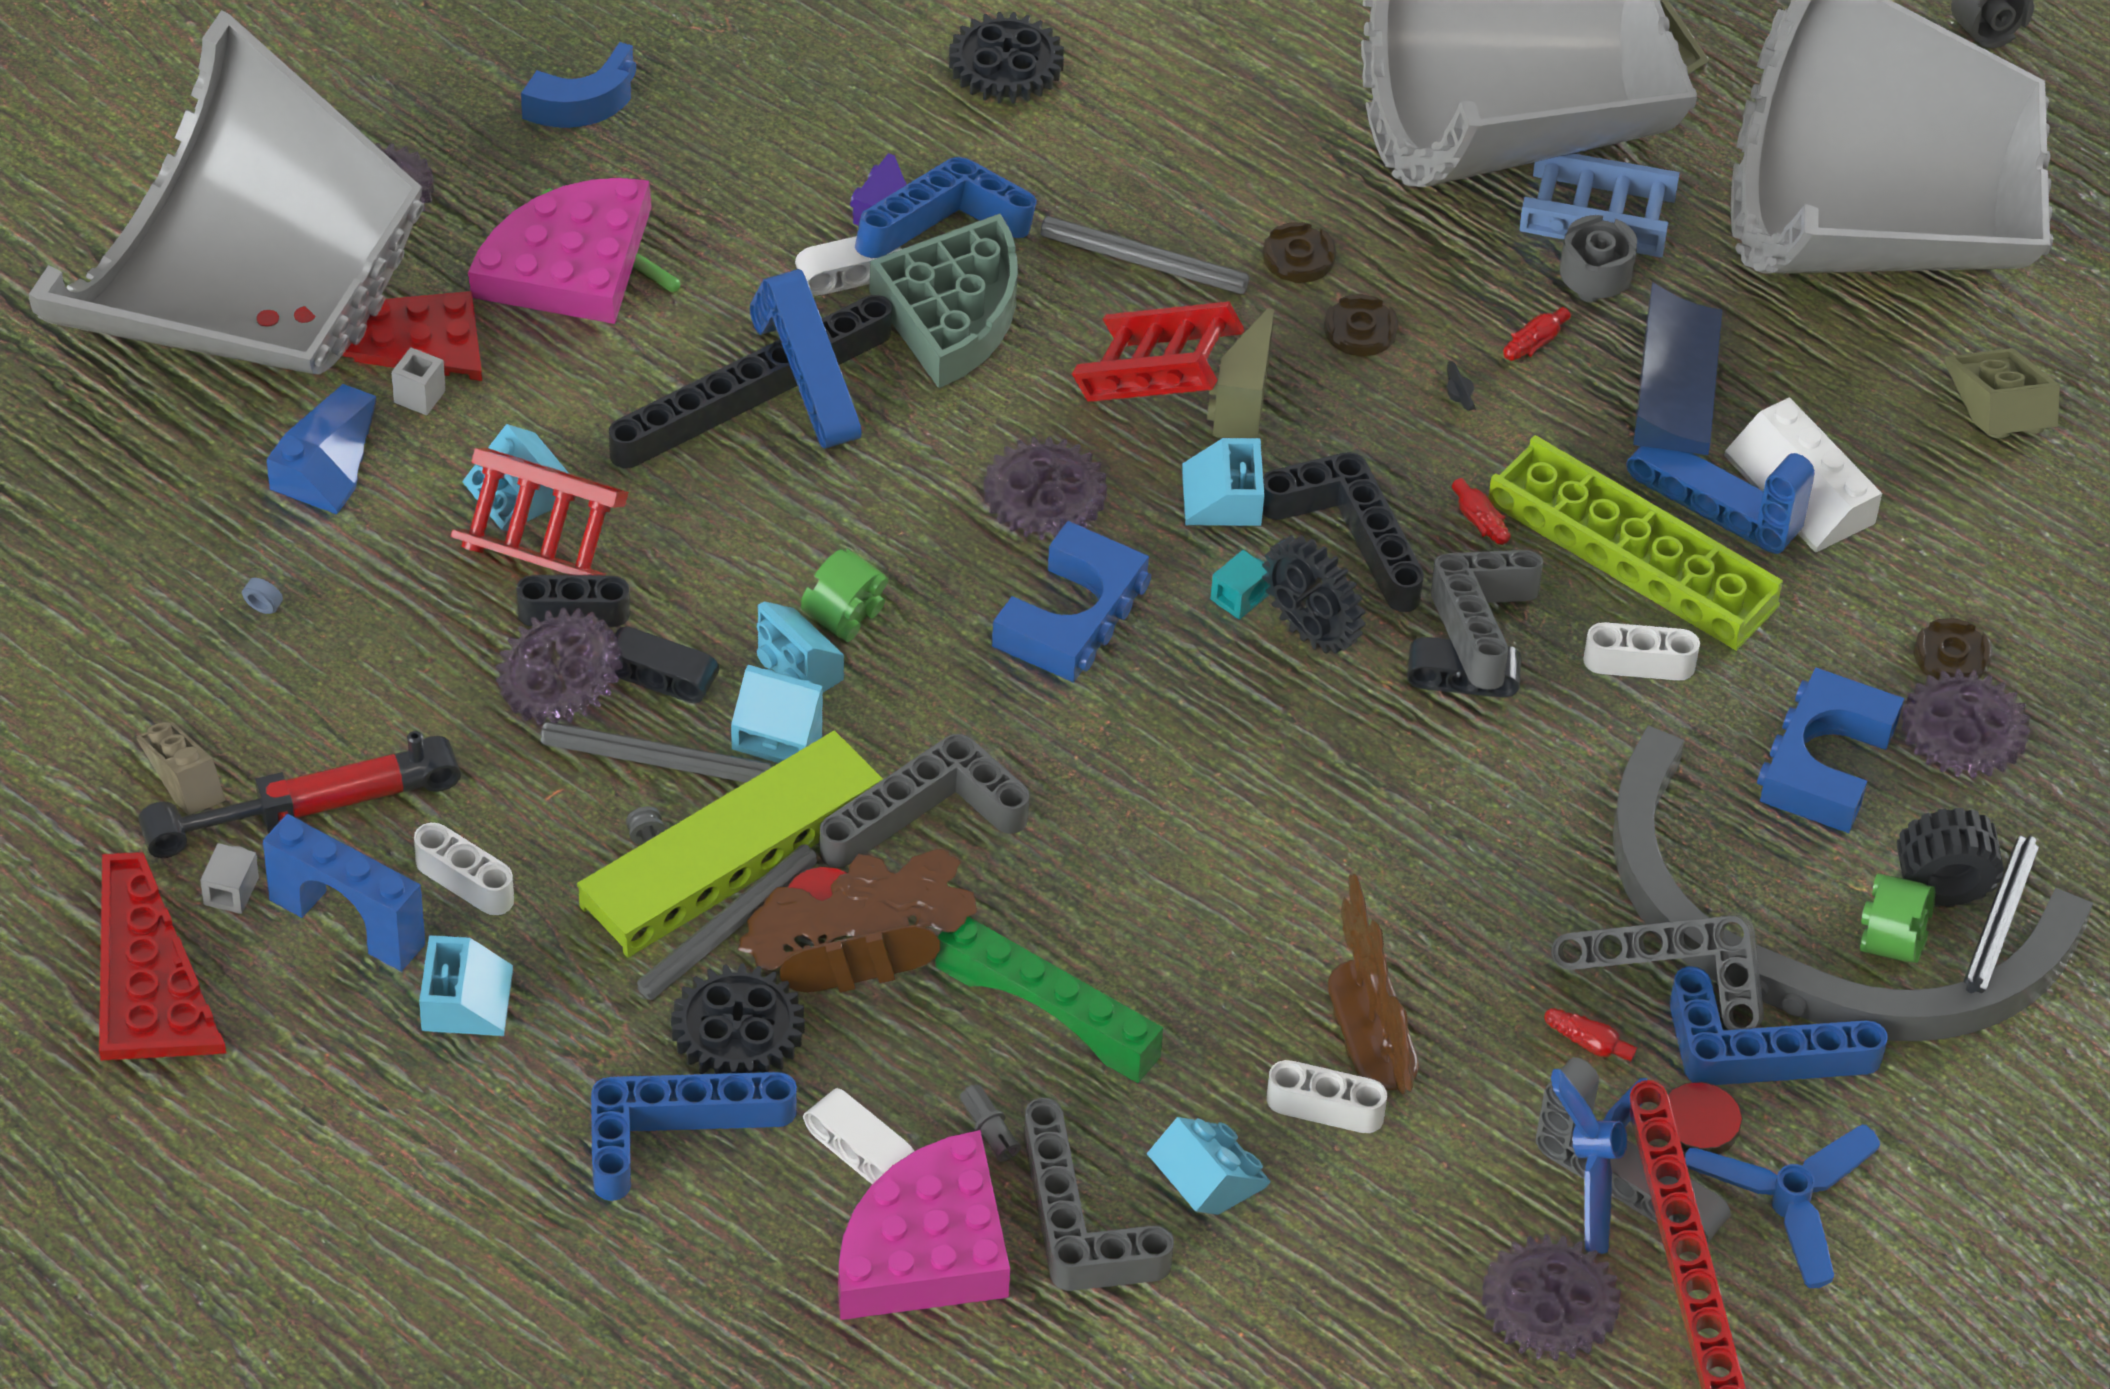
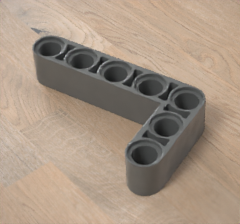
(1461, 594)
(924, 782)
(1674, 948)
(1628, 1177)
(1074, 1244)

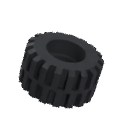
(1953, 854)

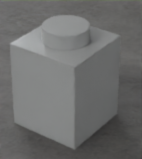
(418, 381)
(229, 878)

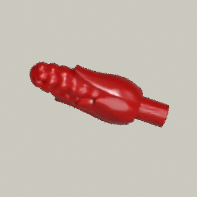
(1536, 334)
(1481, 512)
(1591, 1035)

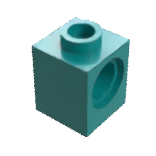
(1239, 584)

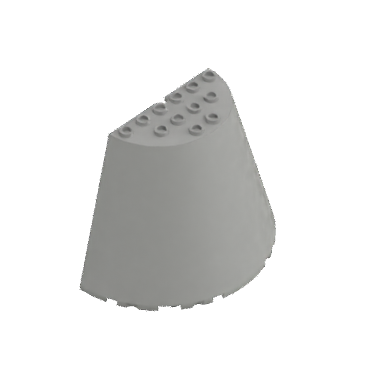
(1515, 81)
(1888, 148)
(251, 214)

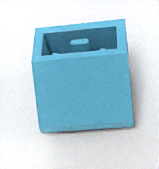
(524, 445)
(1225, 484)
(796, 647)
(776, 715)
(464, 988)
(1207, 1165)

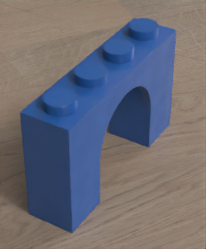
(1070, 642)
(1826, 707)
(305, 860)

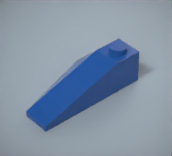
(323, 451)

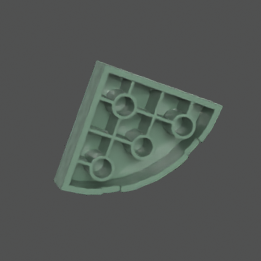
(952, 296)

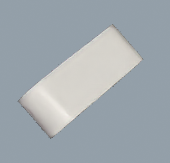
(834, 266)
(1641, 651)
(464, 868)
(1349, 1102)
(855, 1135)

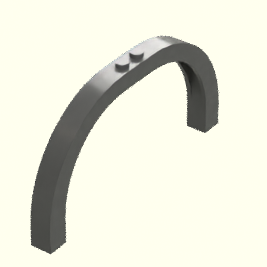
(1806, 990)

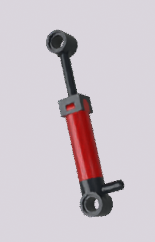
(425, 764)

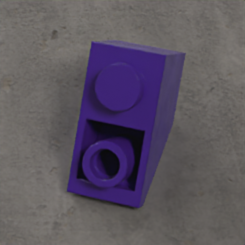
(881, 182)

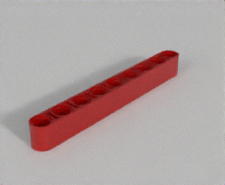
(1683, 1237)

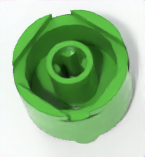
(845, 594)
(1897, 918)

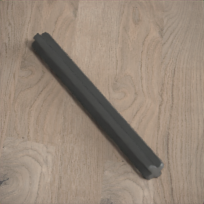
(1145, 255)
(651, 752)
(724, 923)

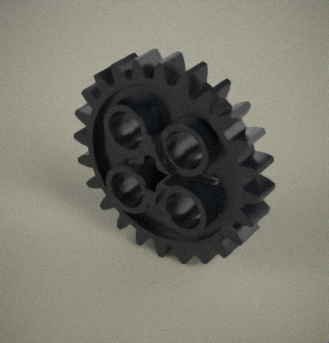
(1006, 57)
(1295, 578)
(737, 1022)

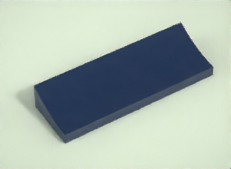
(1677, 374)

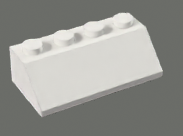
(1840, 496)

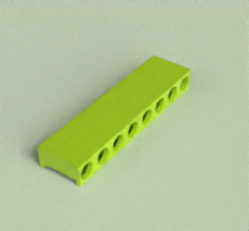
(1636, 543)
(723, 839)

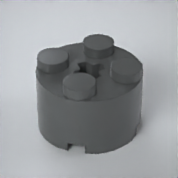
(1992, 20)
(1598, 257)

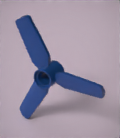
(1598, 1143)
(1801, 1217)

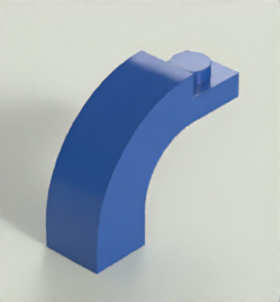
(583, 100)

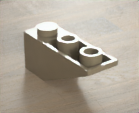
(182, 767)

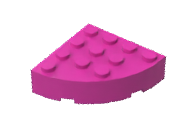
(566, 250)
(925, 1235)

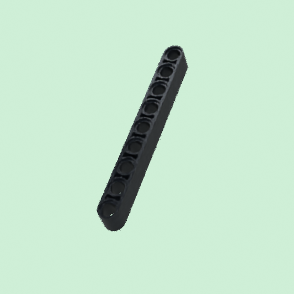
(739, 386)

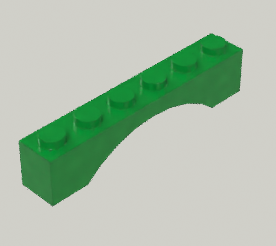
(1112, 1030)

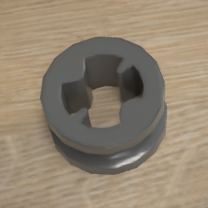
(644, 824)

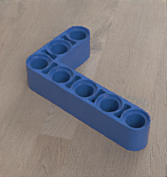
(938, 194)
(789, 307)
(1761, 517)
(1768, 1052)
(678, 1104)

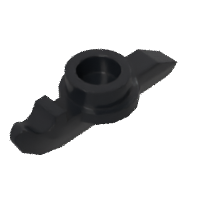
(1459, 387)

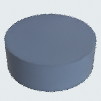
(262, 595)

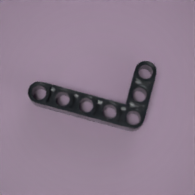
(1349, 484)

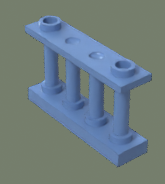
(1553, 219)

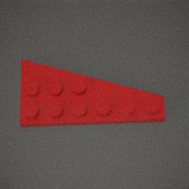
(429, 323)
(146, 980)

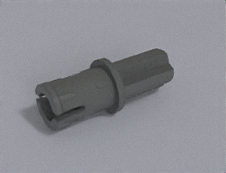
(989, 1122)

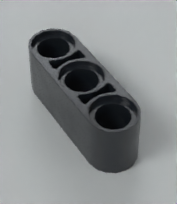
(602, 595)
(664, 665)
(1436, 667)

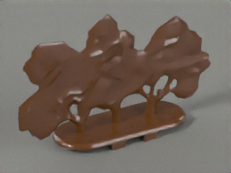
(872, 909)
(1367, 1003)

